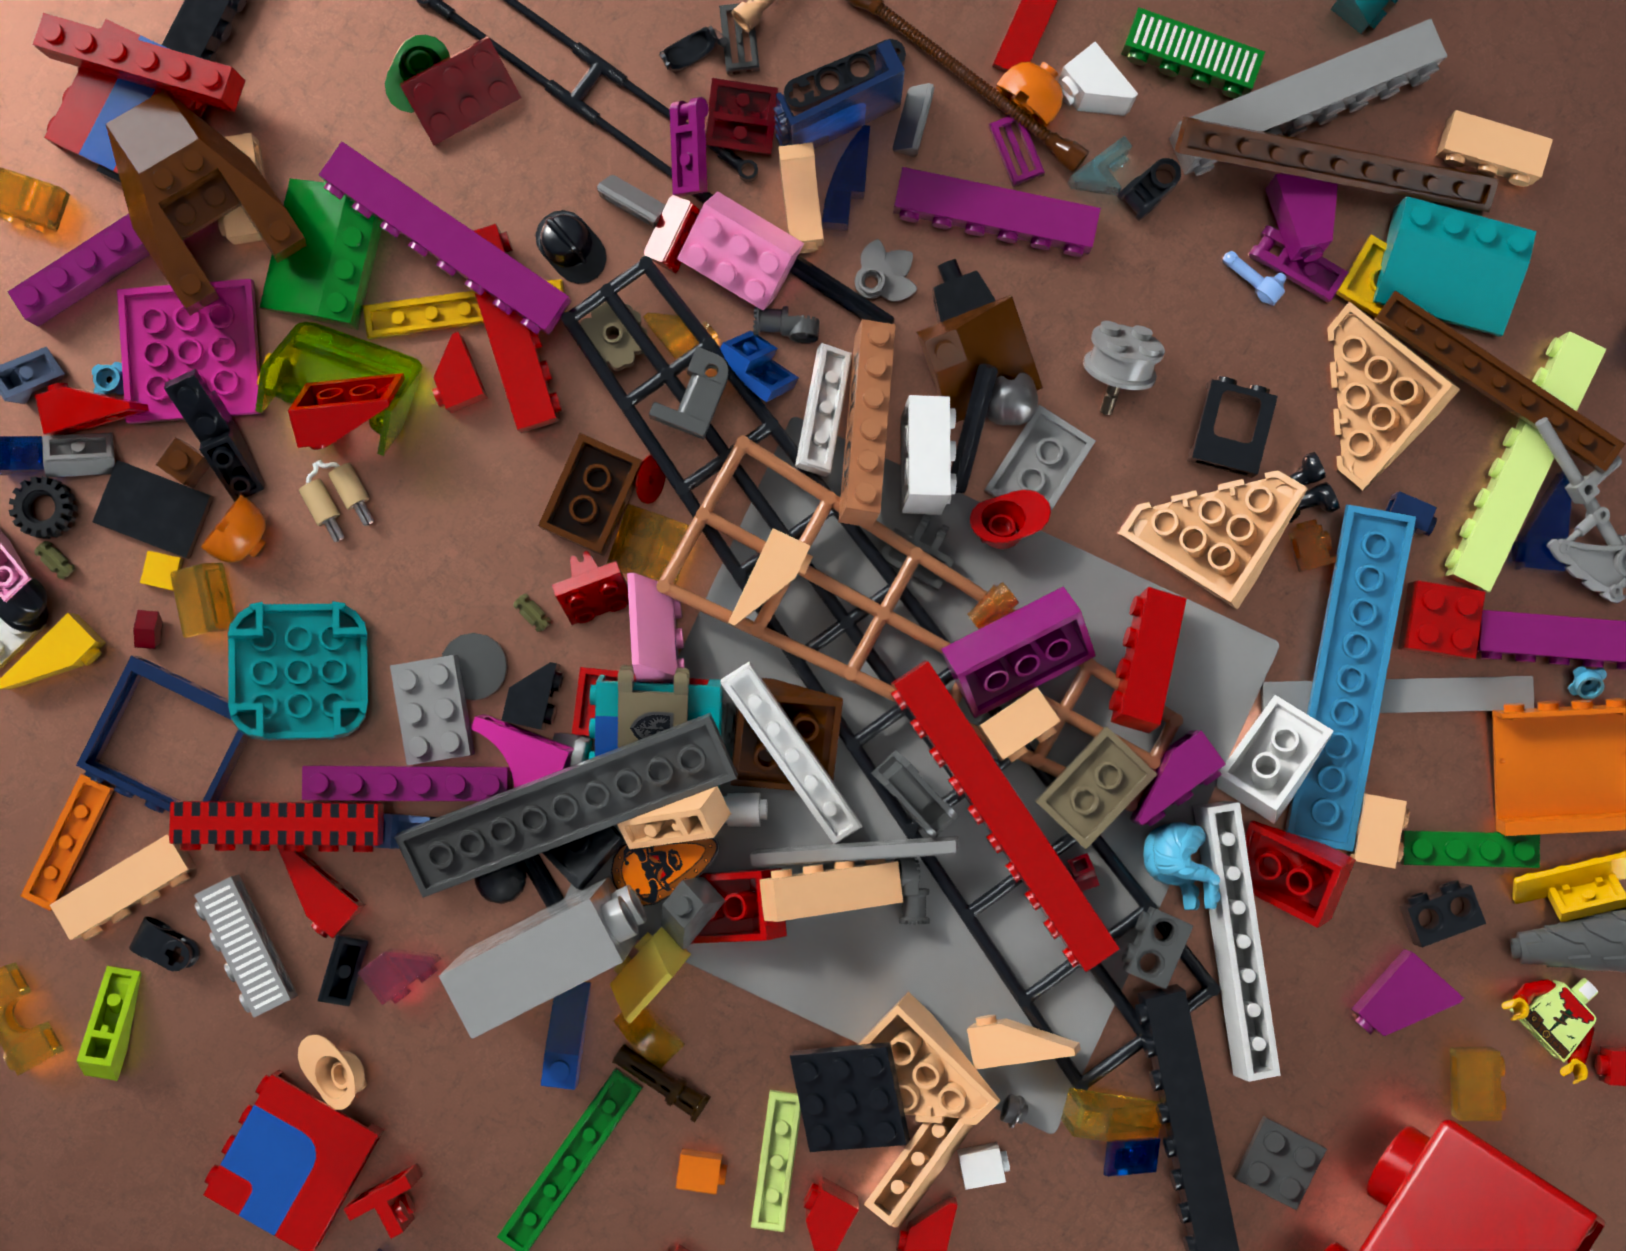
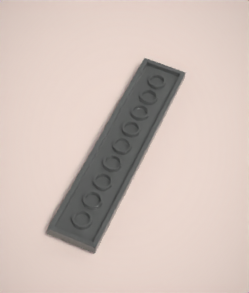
(566, 805)

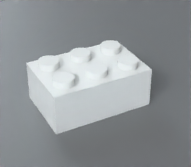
(927, 455)

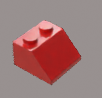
(829, 1214)

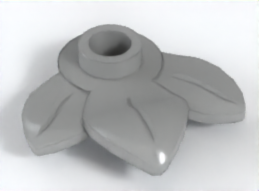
(889, 271)

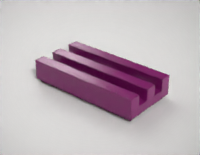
(1026, 175)

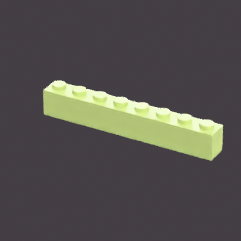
(1520, 470)

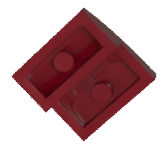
(741, 116)

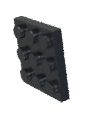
(850, 1097)

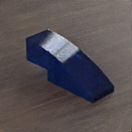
(847, 182)

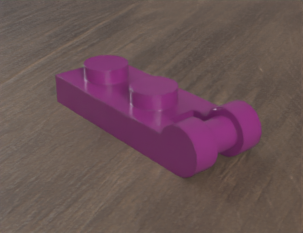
(688, 146)
(1317, 276)

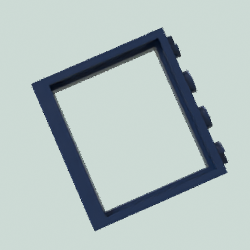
(112, 714)

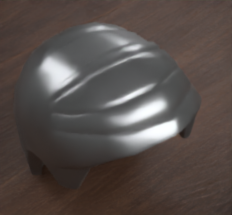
(1013, 400)

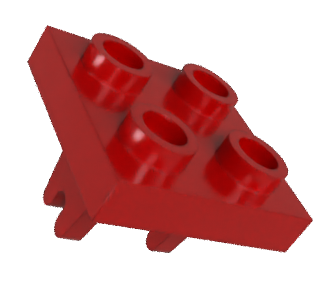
(591, 590)

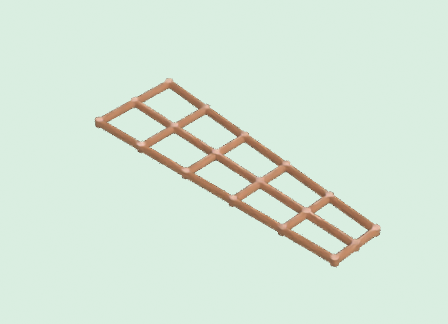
(882, 612)

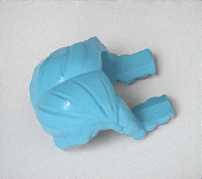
(1169, 861)

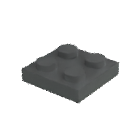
(1279, 1163)

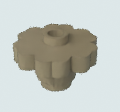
(616, 352)

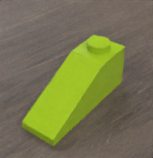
(110, 1024)

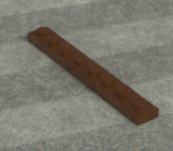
(1498, 380)

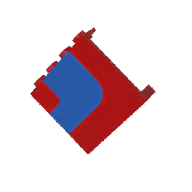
(291, 1163)

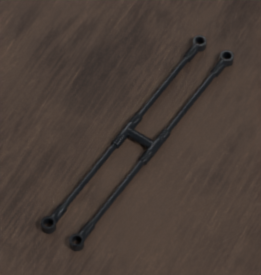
(574, 99)

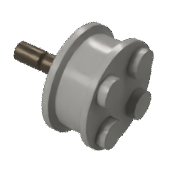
(1122, 359)

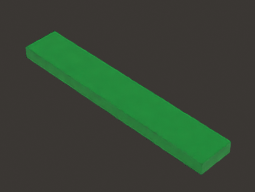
(570, 1161)

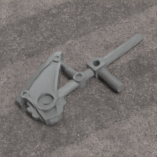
(1598, 565)

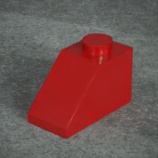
(457, 377)
(929, 1229)

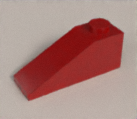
(72, 410)
(321, 895)

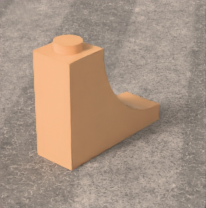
(801, 195)

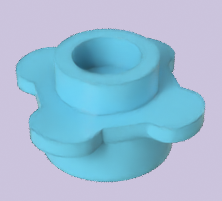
(100, 375)
(1589, 689)

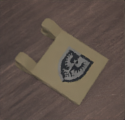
(649, 711)

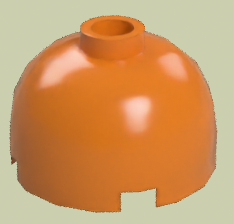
(1033, 90)
(237, 533)

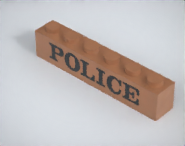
(867, 423)

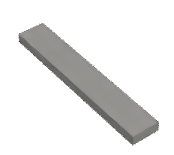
(854, 851)

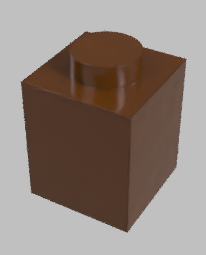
(183, 463)

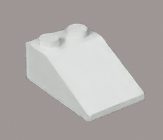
(1273, 759)

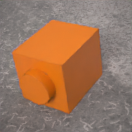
(700, 1171)

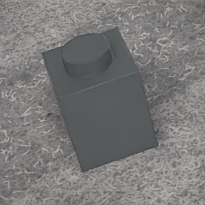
(690, 909)

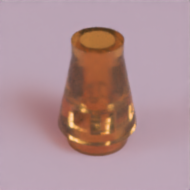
(994, 605)

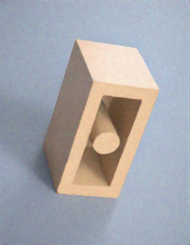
(1020, 724)
(1380, 831)

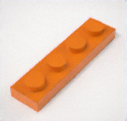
(67, 842)

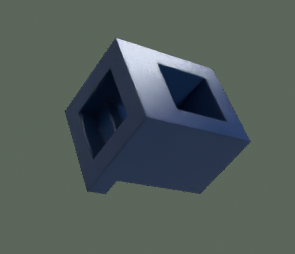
(1408, 505)

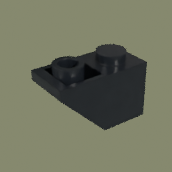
(531, 698)

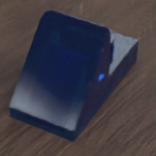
(21, 454)
(1131, 1156)

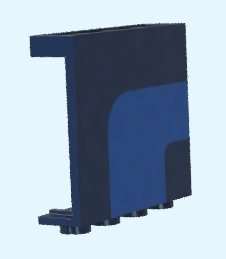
(847, 109)

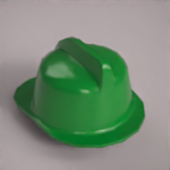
(412, 58)

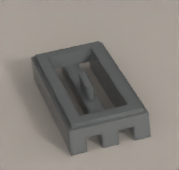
(742, 66)

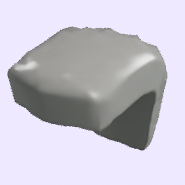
(581, 744)

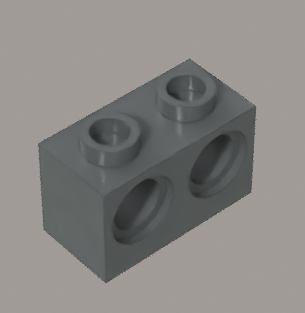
(1165, 950)

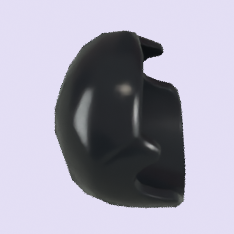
(502, 884)

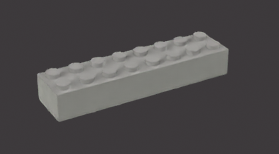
(1328, 88)

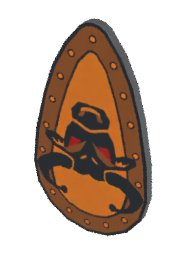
(659, 869)

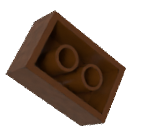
(591, 494)

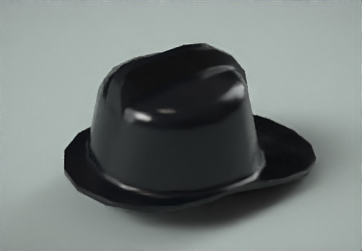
(571, 246)
(27, 608)

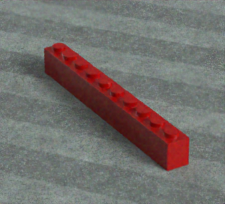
(1004, 815)

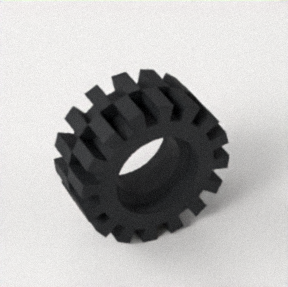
(23, 507)

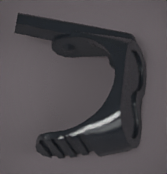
(692, 48)

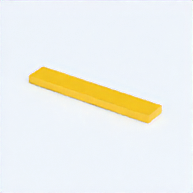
(426, 314)

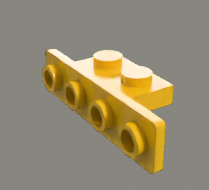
(1577, 888)

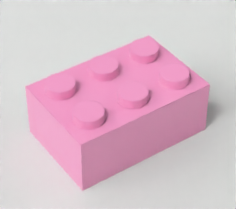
(740, 250)

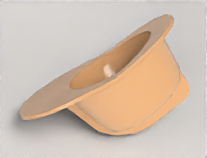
(332, 1072)

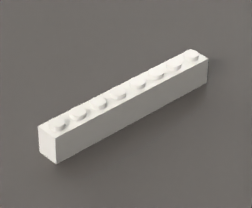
(1238, 944)

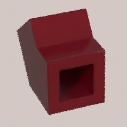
(147, 629)
(1083, 872)

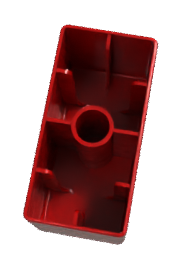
(1468, 1197)

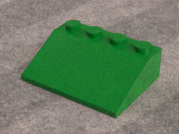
(331, 273)

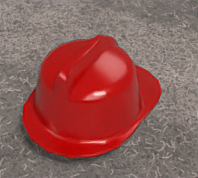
(1009, 518)

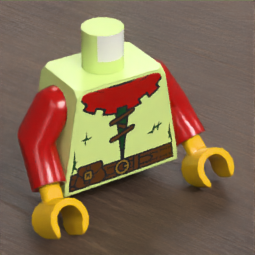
(1558, 1020)

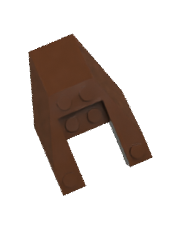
(183, 178)

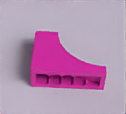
(526, 752)

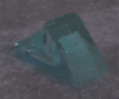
(1095, 174)

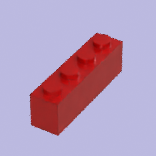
(1147, 660)

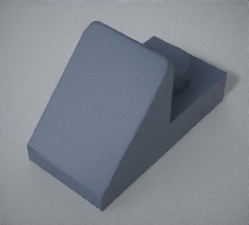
(28, 374)

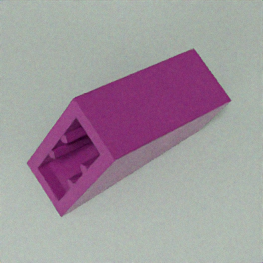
(1303, 214)
(1403, 996)

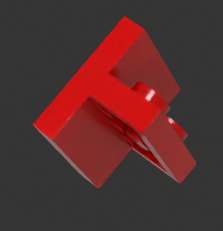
(389, 1202)

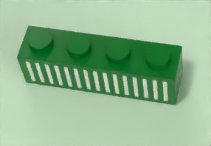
(1192, 53)

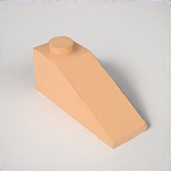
(773, 571)
(680, 821)
(1010, 1043)

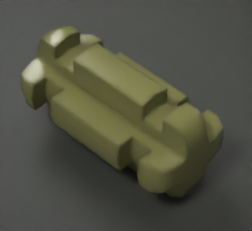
(54, 559)
(532, 613)

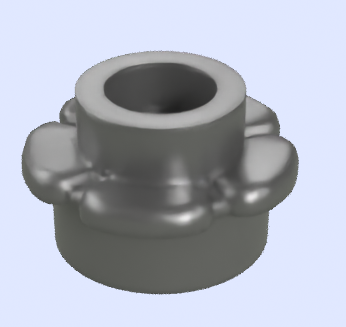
(1014, 1110)

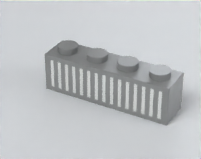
(245, 946)

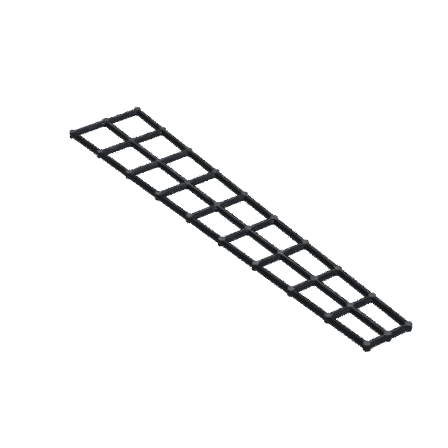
(847, 623)

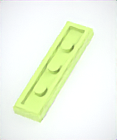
(776, 1161)

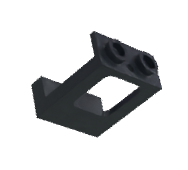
(1227, 453)

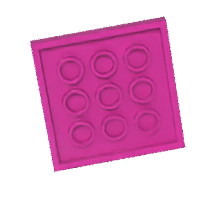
(166, 342)

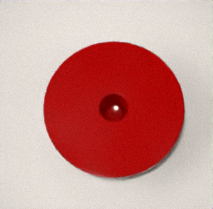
(649, 480)

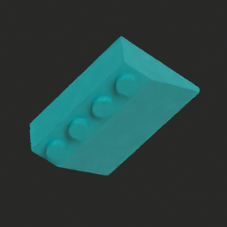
(1455, 264)

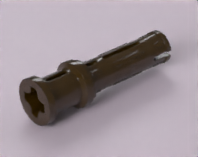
(675, 1091)

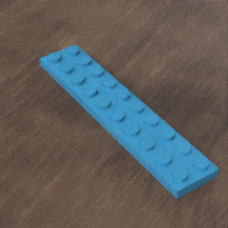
(1352, 671)

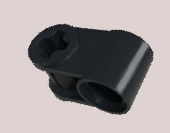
(1146, 191)
(159, 944)

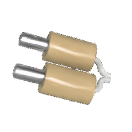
(321, 504)

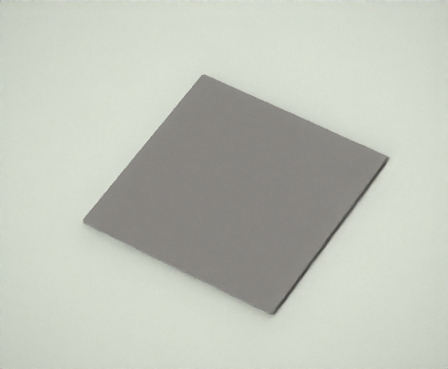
(860, 962)

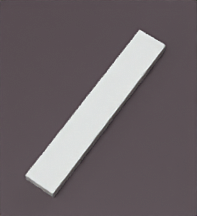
(791, 752)

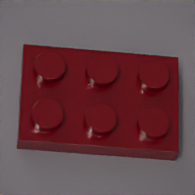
(460, 90)

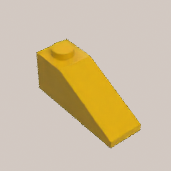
(61, 649)

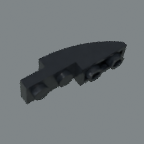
(217, 433)

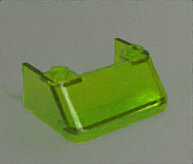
(324, 354)

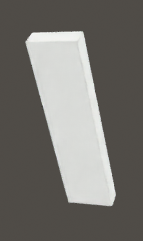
(823, 410)

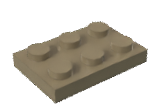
(1095, 787)

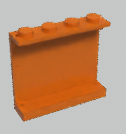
(1560, 767)

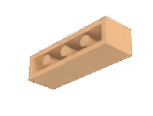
(122, 887)
(830, 890)
(916, 1169)

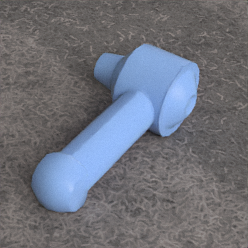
(1268, 289)

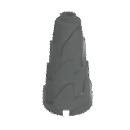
(1580, 943)

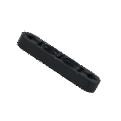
(839, 68)

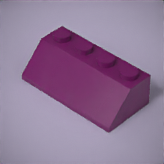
(1019, 651)

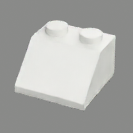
(1096, 84)

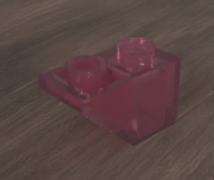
(395, 970)

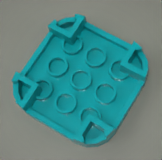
(297, 671)

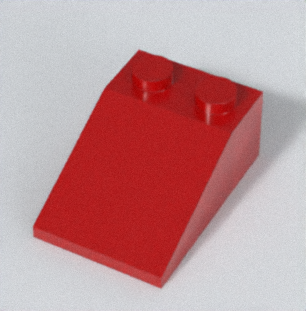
(336, 407)
(1296, 872)
(742, 912)

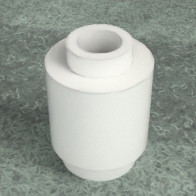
(746, 809)

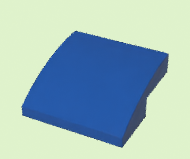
(753, 364)

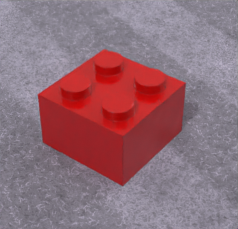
(1441, 620)

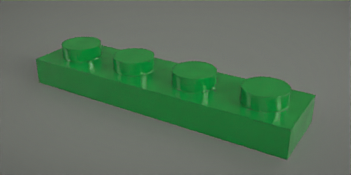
(1470, 849)

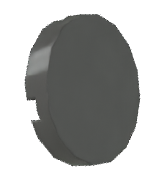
(481, 664)

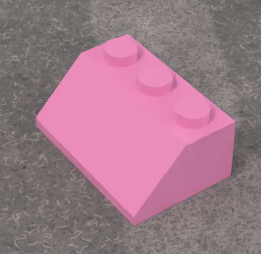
(653, 631)

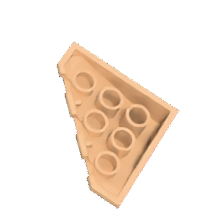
(1381, 393)
(1220, 535)
(930, 1067)

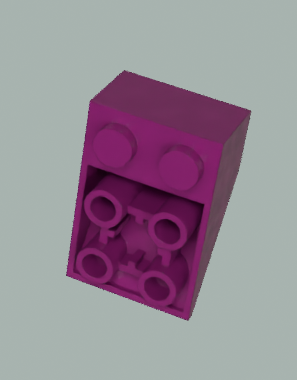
(1184, 766)

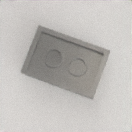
(1042, 458)
(432, 709)

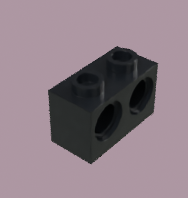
(1443, 922)

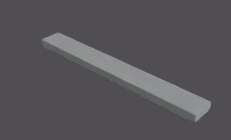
(1424, 694)

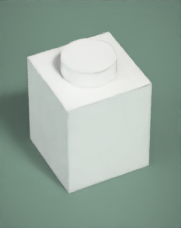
(983, 1165)

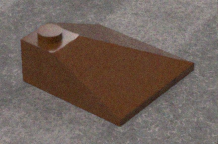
(977, 337)
(814, 716)

